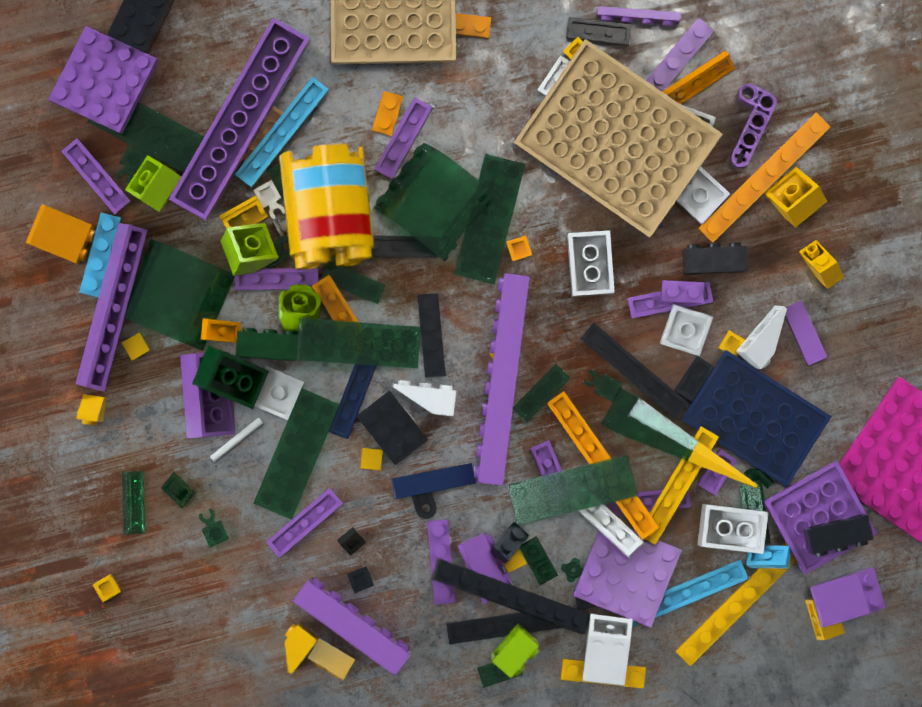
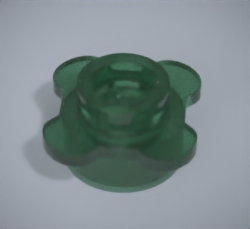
(575, 563)

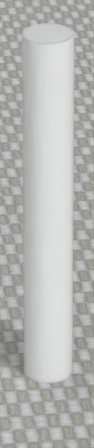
(236, 439)

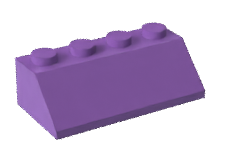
(204, 411)

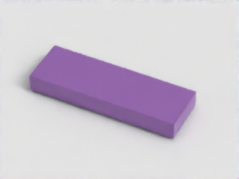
(804, 333)
(546, 458)

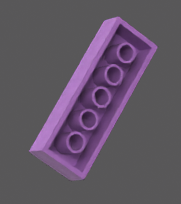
(352, 626)

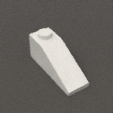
(763, 341)

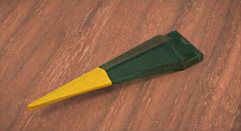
(642, 423)

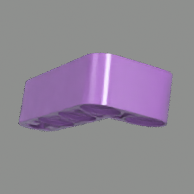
(749, 128)

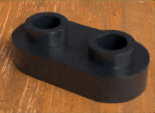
(420, 500)

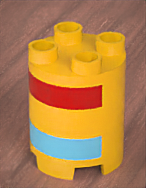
(327, 206)

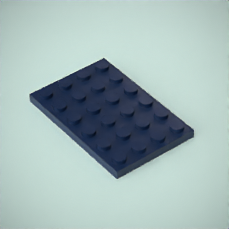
(756, 418)

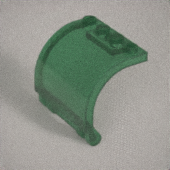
(434, 199)
(177, 293)

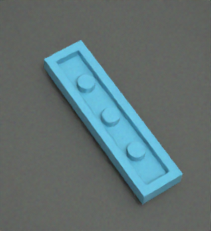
(99, 254)

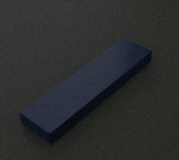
(352, 400)
(433, 481)

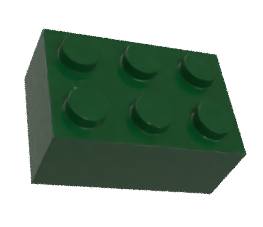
(267, 344)
(230, 377)

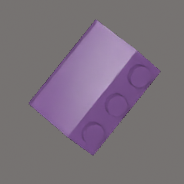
(480, 559)

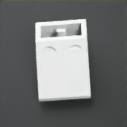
(434, 400)
(607, 649)

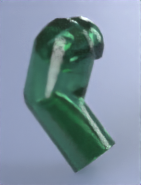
(758, 475)

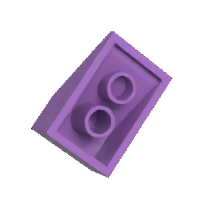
(847, 597)

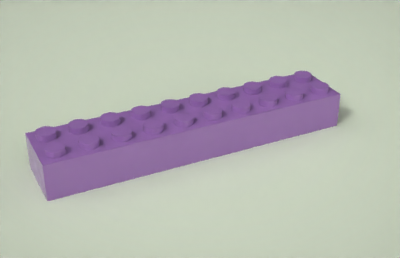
(240, 119)
(503, 379)

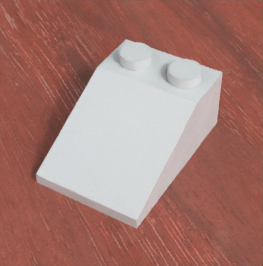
(732, 528)

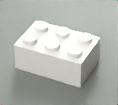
(590, 263)

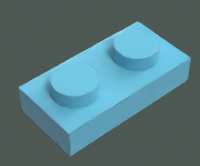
(772, 558)

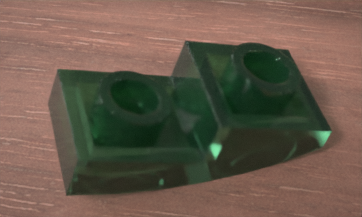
(538, 560)

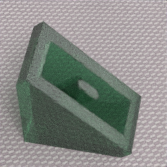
(179, 490)

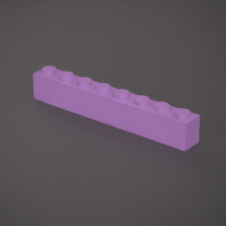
(111, 306)

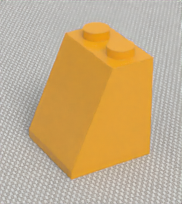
(61, 234)

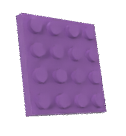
(103, 80)
(811, 502)
(624, 584)

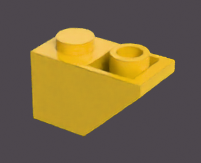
(822, 264)
(92, 409)

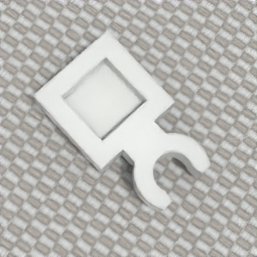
(269, 196)

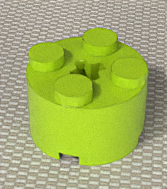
(297, 303)

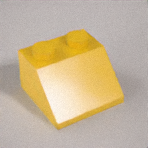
(796, 196)
(298, 644)

